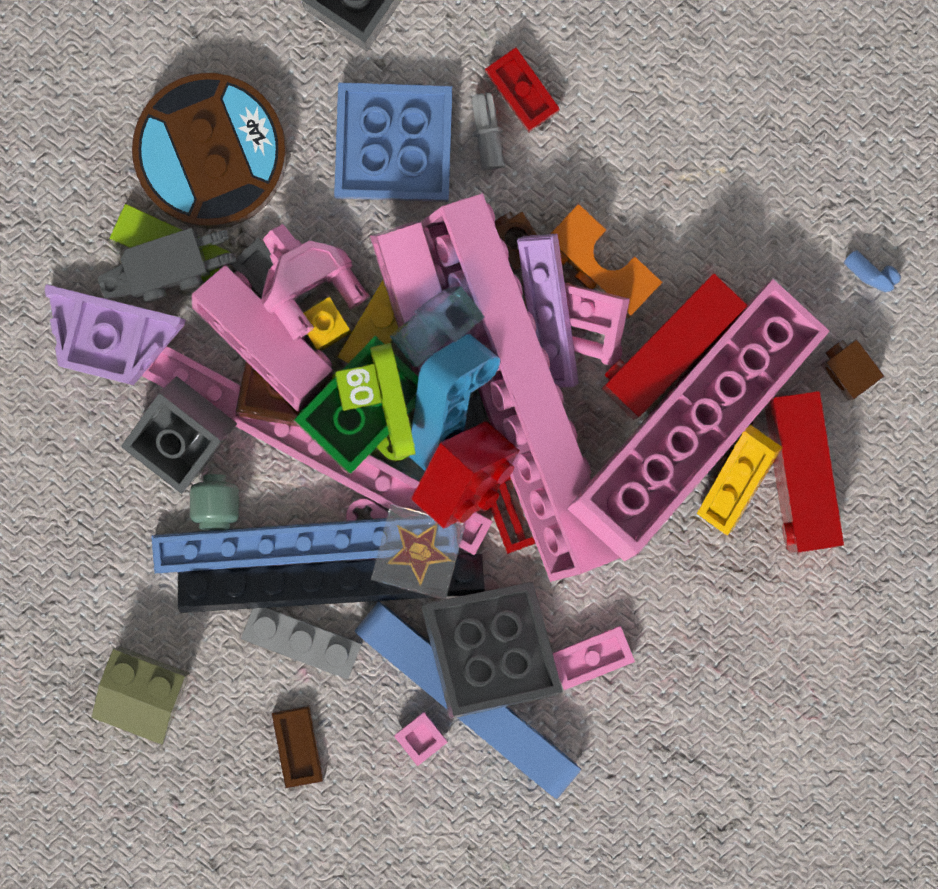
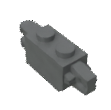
(164, 264)

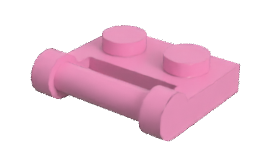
(600, 314)

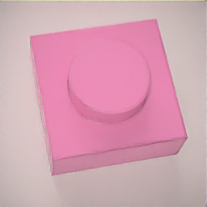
(420, 738)

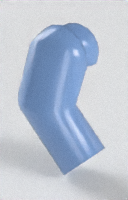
(870, 274)

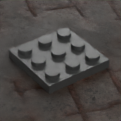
(491, 649)

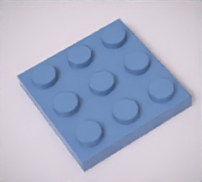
(393, 142)

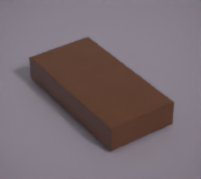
(297, 746)

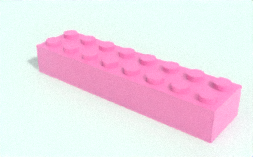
(698, 421)

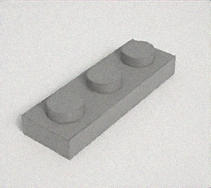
(301, 641)

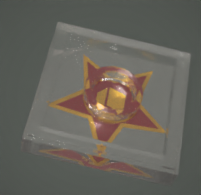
(417, 552)

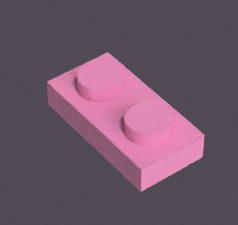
(592, 657)

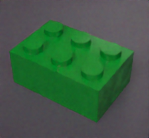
(356, 432)

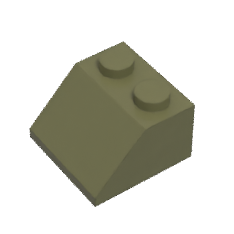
(139, 694)

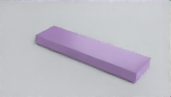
(548, 303)

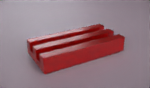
(523, 542)

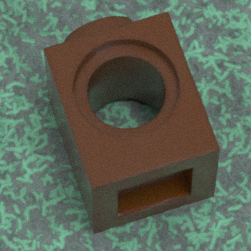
(508, 223)
(851, 368)

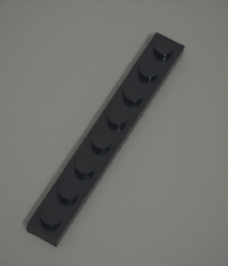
(307, 585)

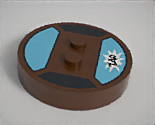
(209, 150)

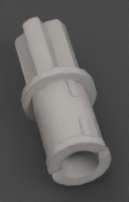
(487, 131)

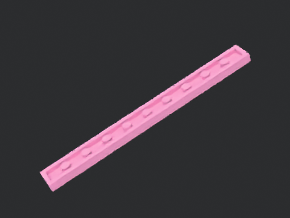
(370, 478)

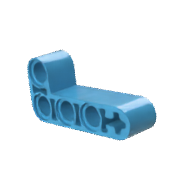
(445, 393)

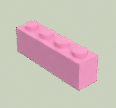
(408, 270)
(261, 338)

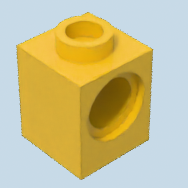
(327, 323)

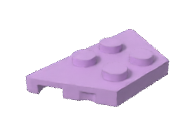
(107, 335)

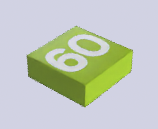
(358, 387)

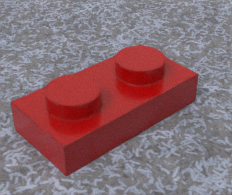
(522, 90)

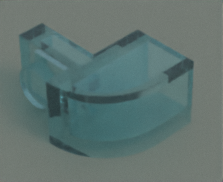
(436, 322)

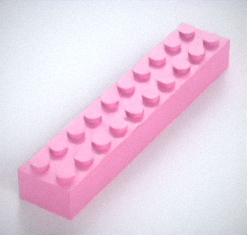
(522, 393)

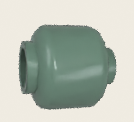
(214, 502)

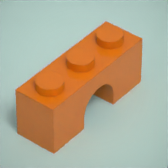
(576, 242)

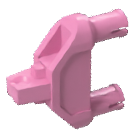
(300, 269)

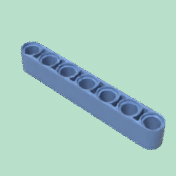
(498, 727)

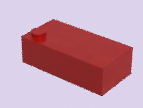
(673, 347)
(804, 473)

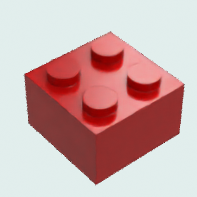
(465, 475)

